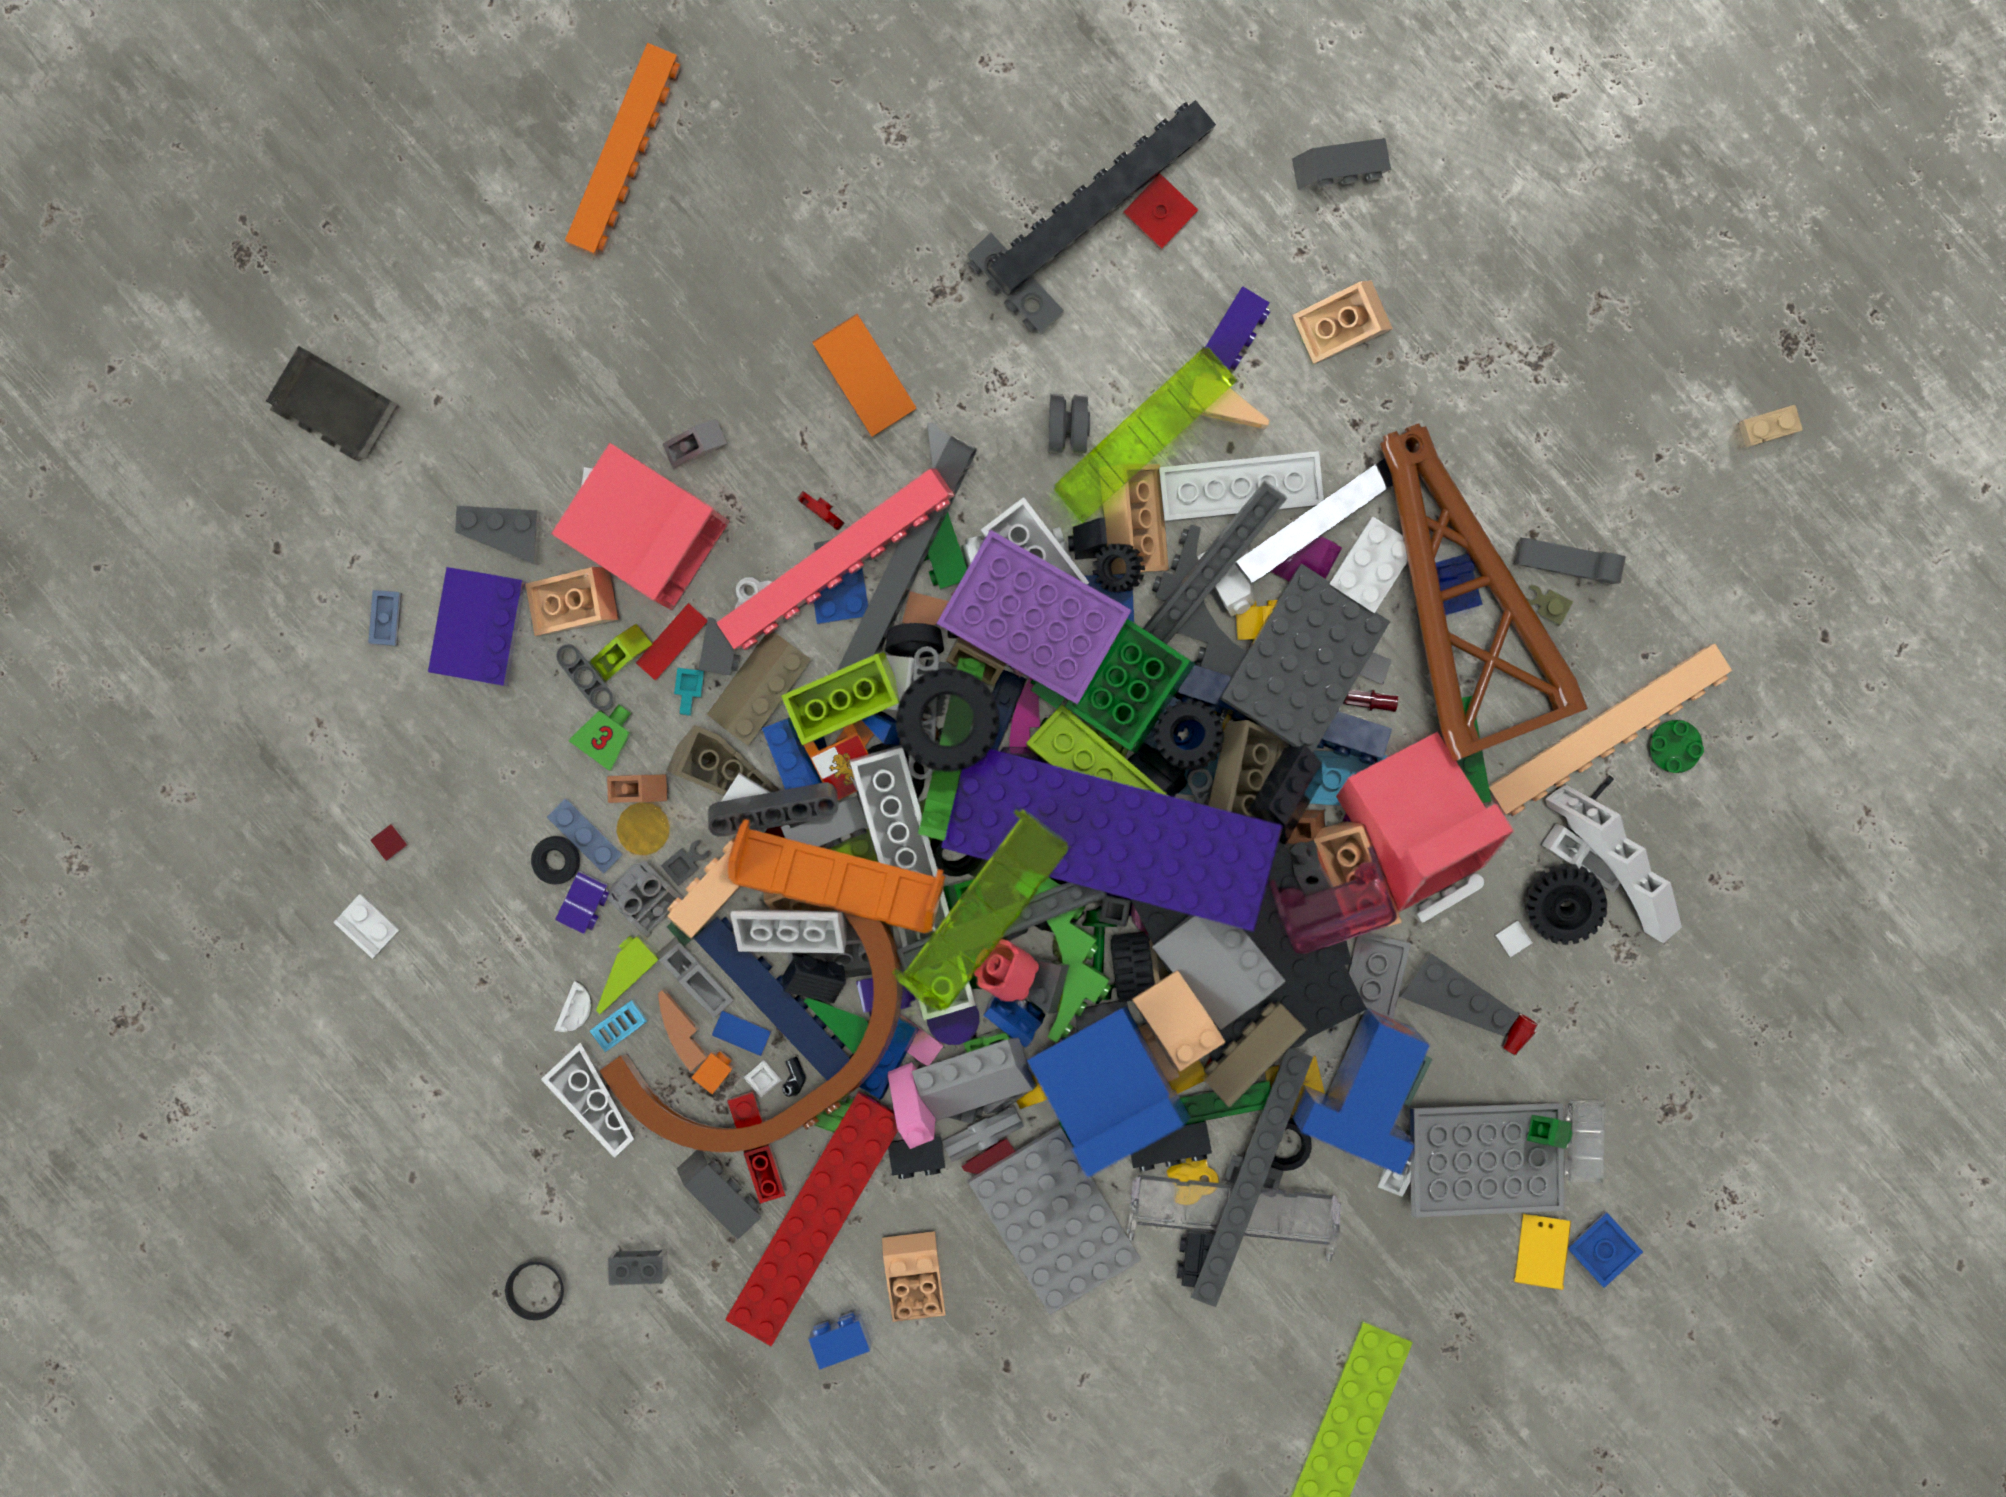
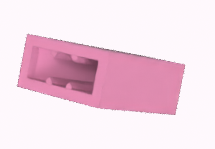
(911, 1114)

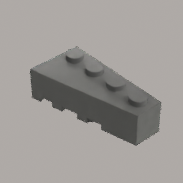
(1451, 993)

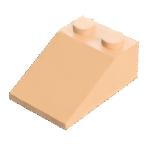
(1342, 321)
(1235, 409)
(571, 601)
(1178, 1021)

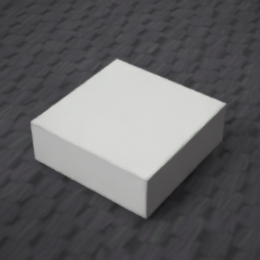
(1513, 938)
(762, 1078)

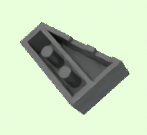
(502, 528)
(718, 1193)

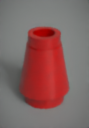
(1519, 1034)

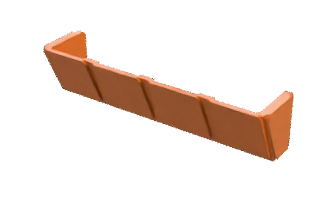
(835, 880)

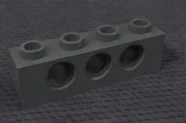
(1034, 321)

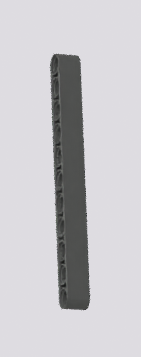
(906, 561)

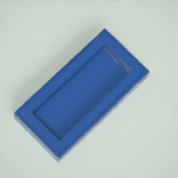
(741, 1033)

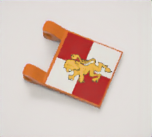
(833, 761)

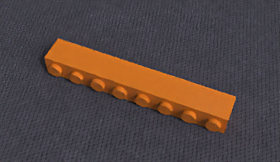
(622, 149)

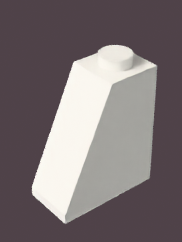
(1235, 589)

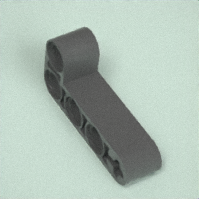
(1570, 561)

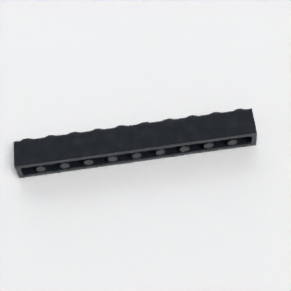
(1101, 197)

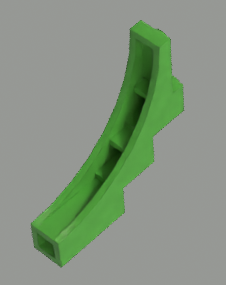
(1082, 979)

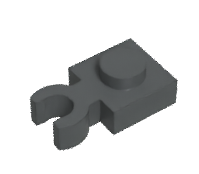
(682, 865)

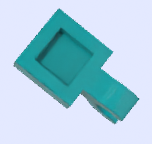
(688, 685)

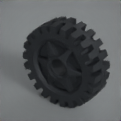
(1568, 922)

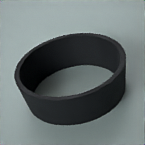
(908, 638)
(519, 1310)

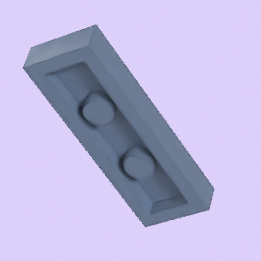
(584, 835)

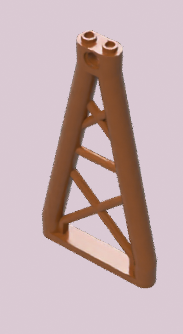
(1438, 641)

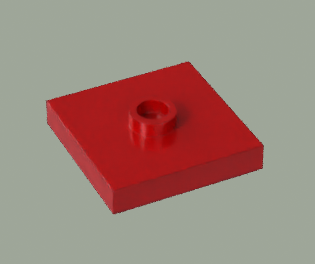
(1160, 211)

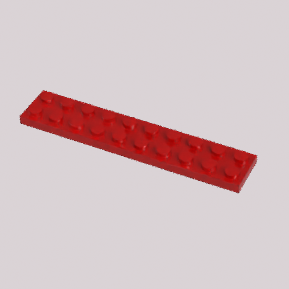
(814, 1219)

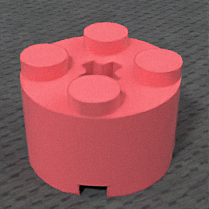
(1007, 972)

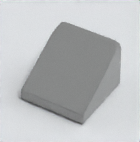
(1376, 668)

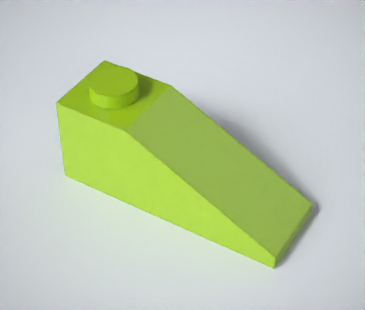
(630, 964)

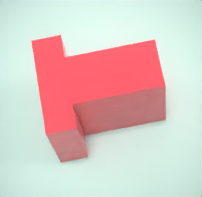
(640, 527)
(1423, 820)

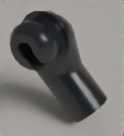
(796, 1078)

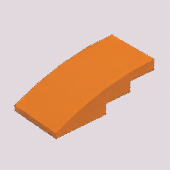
(864, 375)

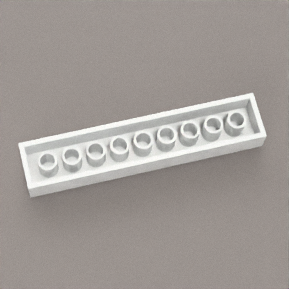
(894, 826)

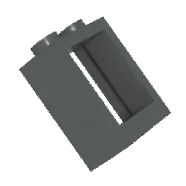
(628, 1269)

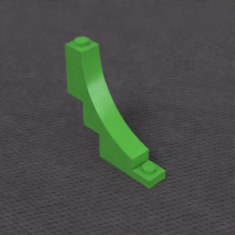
(944, 784)

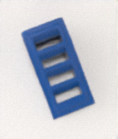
(883, 727)

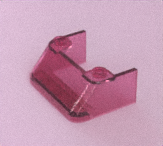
(1338, 911)

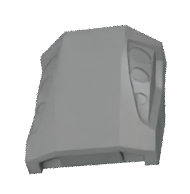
(642, 896)

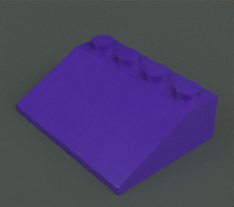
(476, 626)

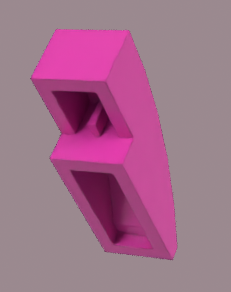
(1024, 717)

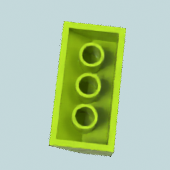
(842, 698)

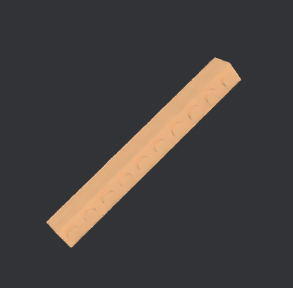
(1609, 729)

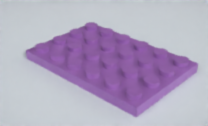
(1034, 616)

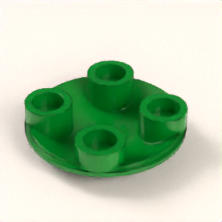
(1676, 746)

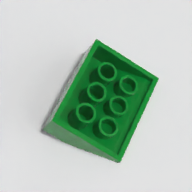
(1132, 686)

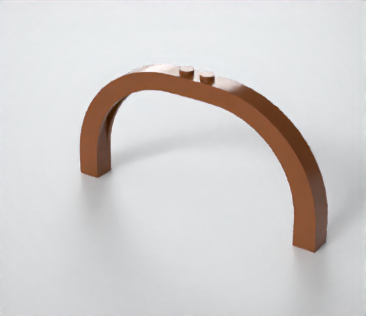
(661, 1119)

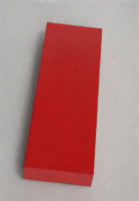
(672, 641)

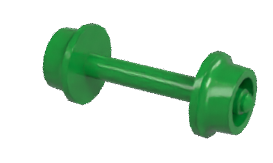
(1092, 919)

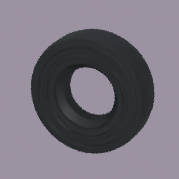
(543, 871)

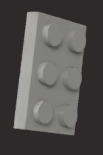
(1379, 971)

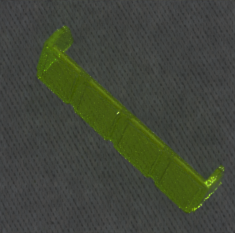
(1145, 433)
(984, 912)

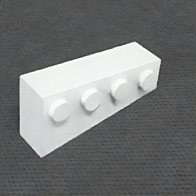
(585, 1095)

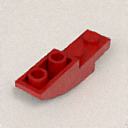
(759, 1160)

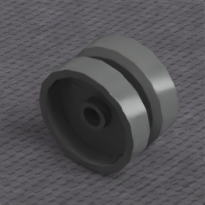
(1069, 423)

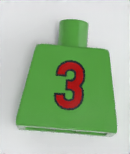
(604, 736)

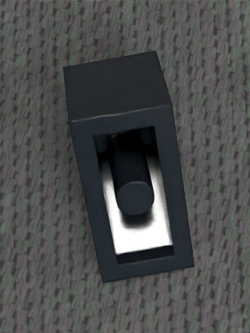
(1088, 539)

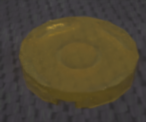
(643, 828)

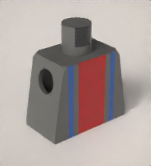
(1308, 863)

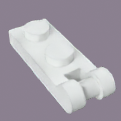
(1449, 897)

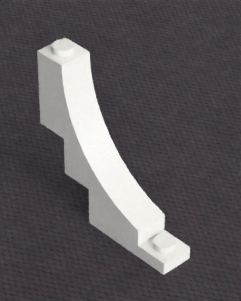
(1627, 860)

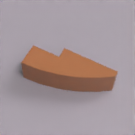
(679, 1029)

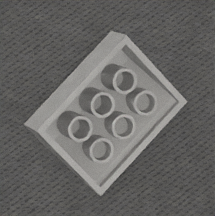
(1219, 967)

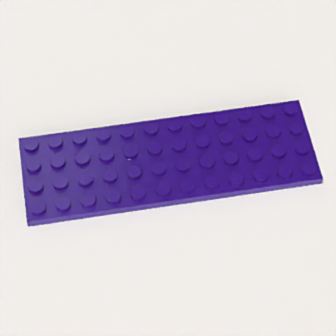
(1121, 837)

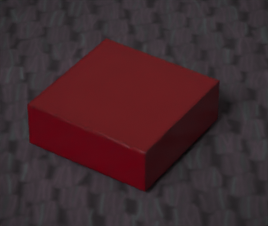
(389, 842)

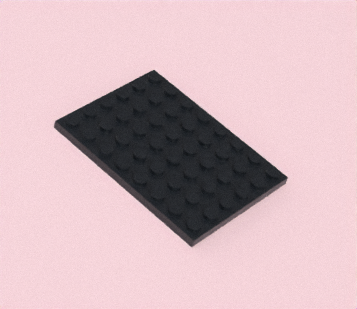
(1315, 984)

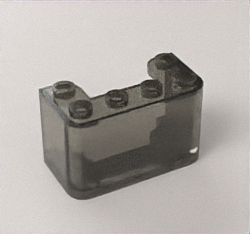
(330, 404)

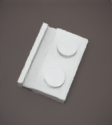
(366, 926)

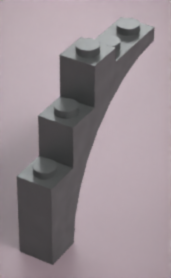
(1220, 652)

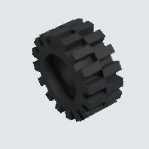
(1104, 570)

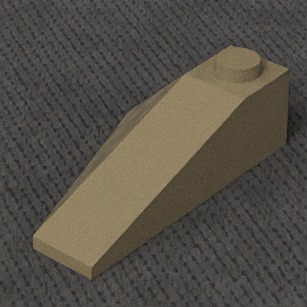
(712, 762)

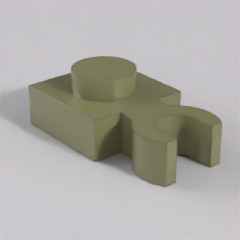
(1551, 606)

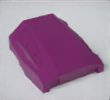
(1317, 556)

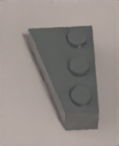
(1341, 163)

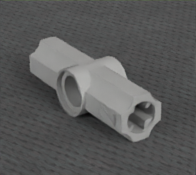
(983, 1133)

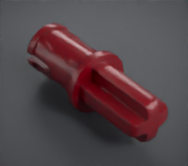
(1372, 700)

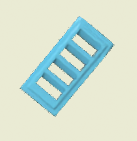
(637, 1014)

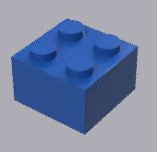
(839, 1340)

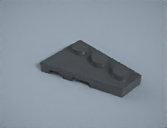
(1048, 985)

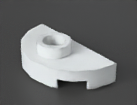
(575, 1009)

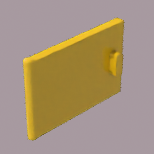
(1543, 1251)

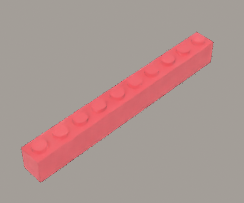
(836, 558)

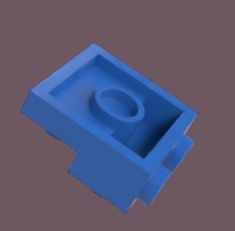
(1015, 1018)

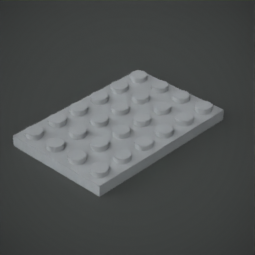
(1481, 1163)
(1054, 1220)

